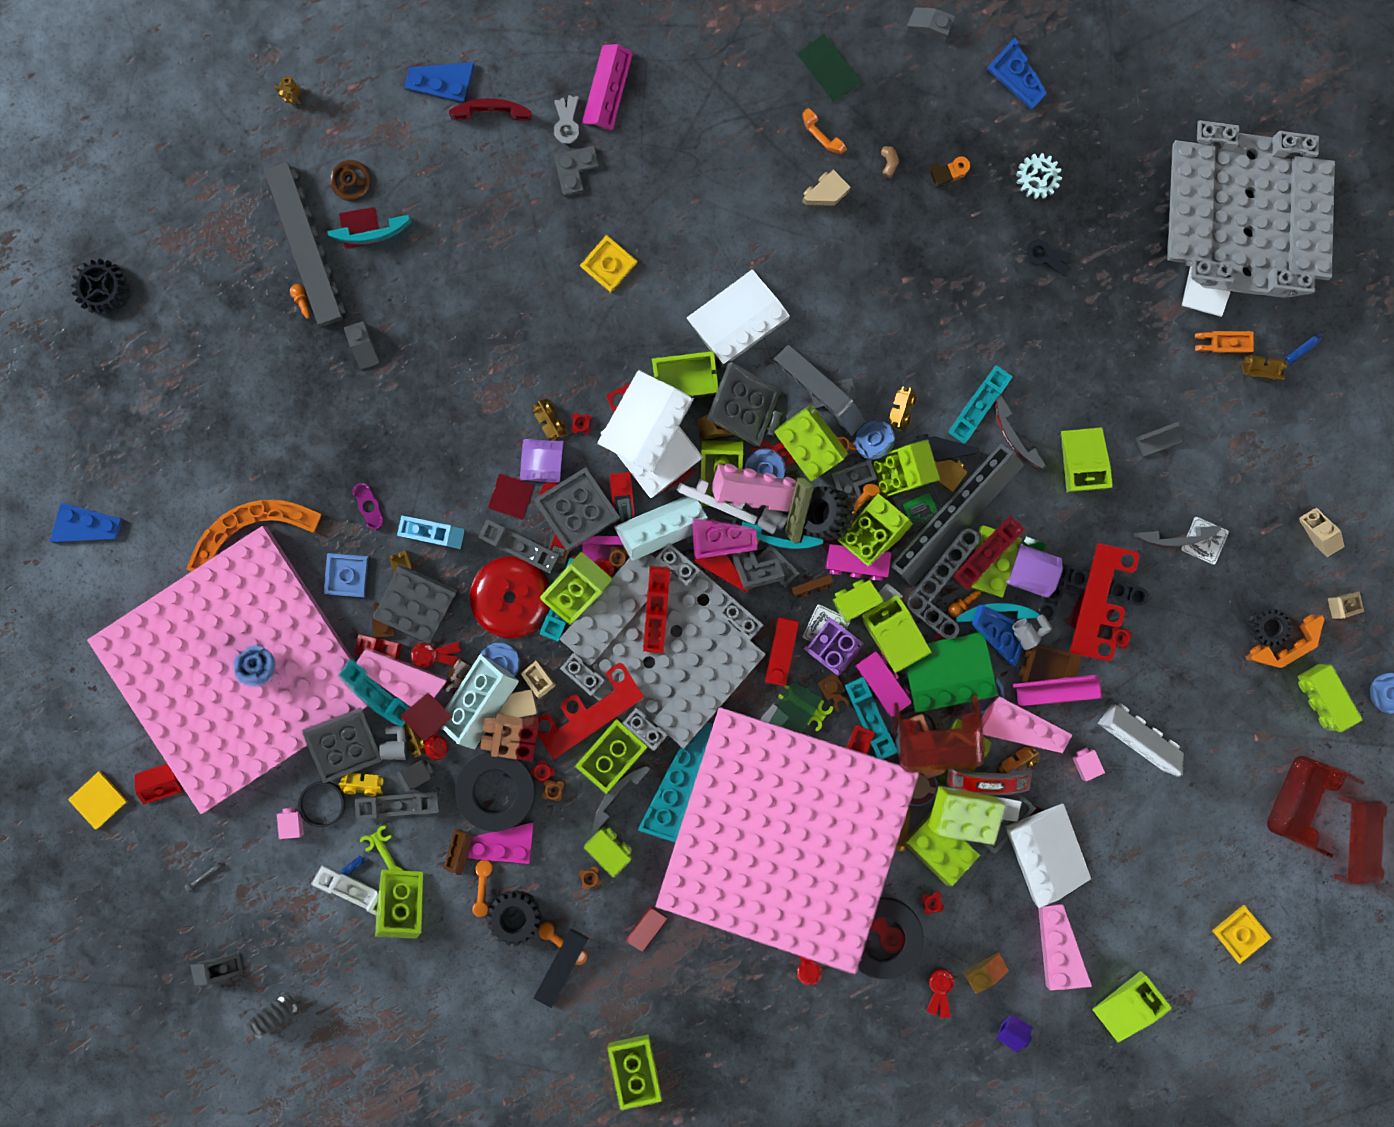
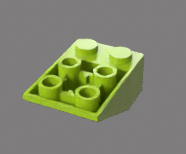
(1085, 460)
(905, 468)
(875, 530)
(896, 633)
(1131, 1007)

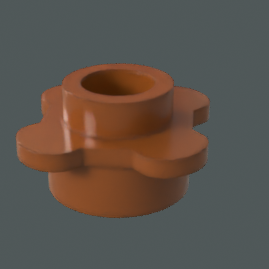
(615, 551)
(556, 795)
(595, 881)

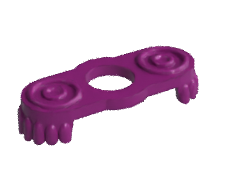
(363, 493)

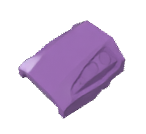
(541, 460)
(1035, 571)
(834, 647)

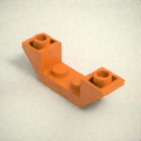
(1311, 630)

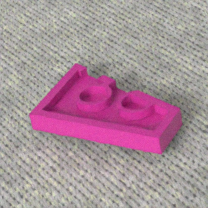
(721, 538)
(505, 845)

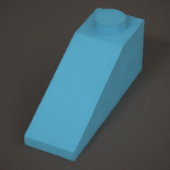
(431, 532)

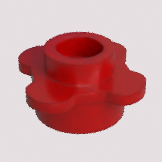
(585, 428)
(1126, 634)
(542, 765)
(927, 899)

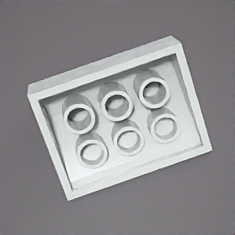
(738, 318)
(645, 421)
(676, 460)
(1142, 739)
(1048, 855)

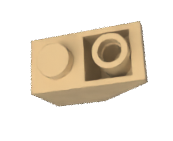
(828, 191)
(1322, 532)
(520, 704)

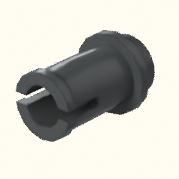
(773, 424)

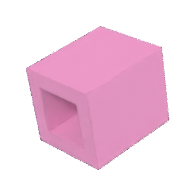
(1088, 764)
(290, 824)

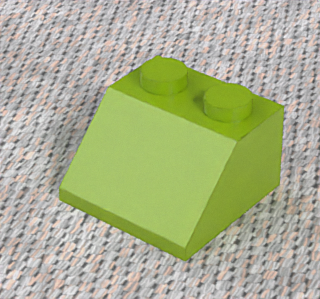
(856, 600)

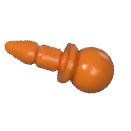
(299, 295)
(956, 608)

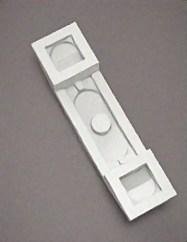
(347, 888)

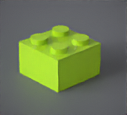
(609, 850)

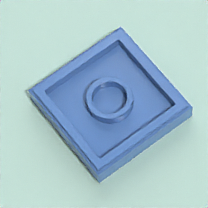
(346, 575)

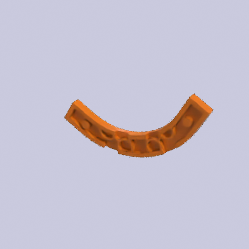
(245, 515)

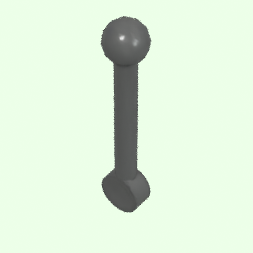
(189, 887)

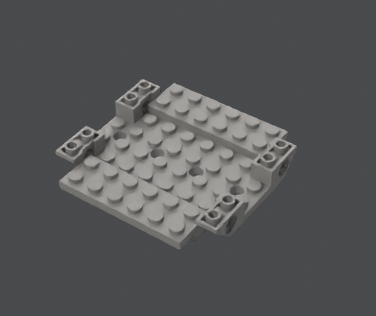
(1287, 215)
(694, 670)

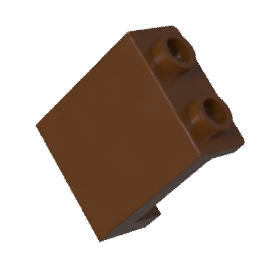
(1048, 664)

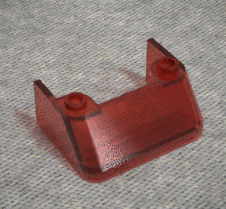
(940, 748)
(1300, 800)
(1365, 841)

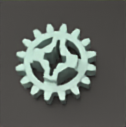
(1036, 164)

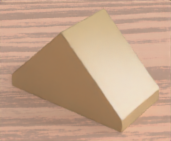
(1346, 605)
(538, 679)

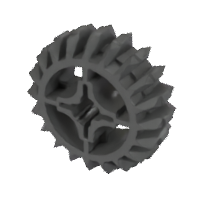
(271, 1016)

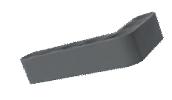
(822, 389)
(940, 581)

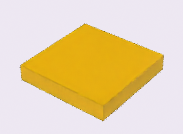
(608, 264)
(98, 800)
(1241, 934)

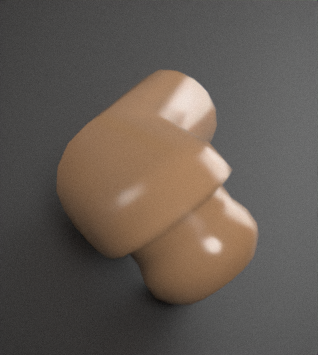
(892, 160)

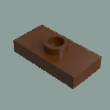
(458, 852)

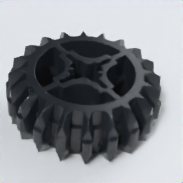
(87, 301)

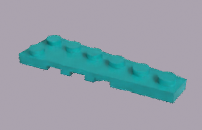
(672, 798)

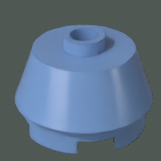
(254, 666)

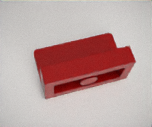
(156, 784)

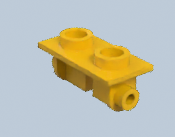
(370, 786)

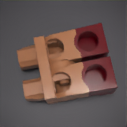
(511, 737)

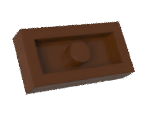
(804, 589)

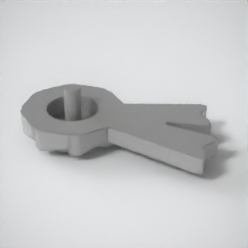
(566, 129)

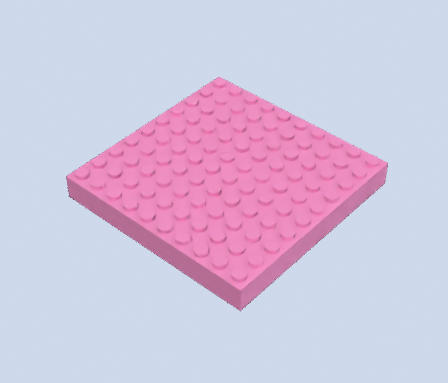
(180, 680)
(787, 839)

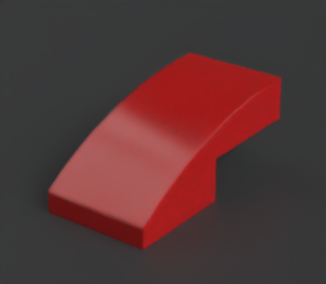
(384, 646)

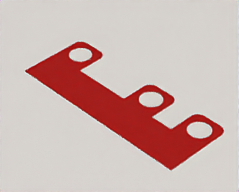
(1094, 604)
(589, 720)

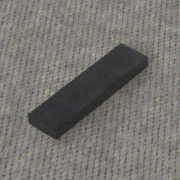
(561, 968)

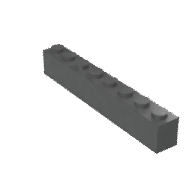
(304, 244)
(957, 514)

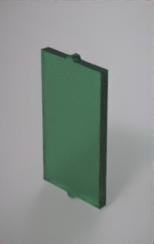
(828, 67)
(796, 708)

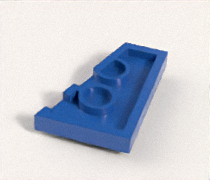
(1016, 74)
(441, 81)
(83, 524)
(998, 632)

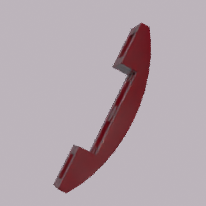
(465, 110)
(988, 552)

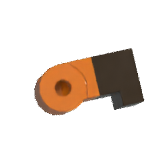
(949, 172)

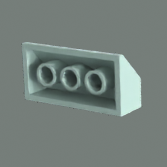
(659, 527)
(477, 698)

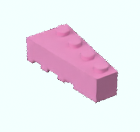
(752, 488)
(400, 677)
(1015, 724)
(1060, 951)

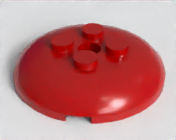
(489, 601)

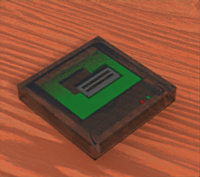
(918, 505)

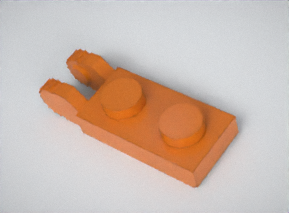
(1227, 342)

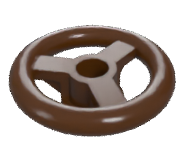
(347, 172)

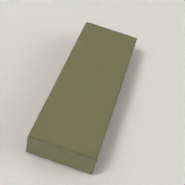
(798, 510)

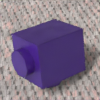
(1015, 1033)

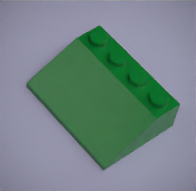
(952, 673)

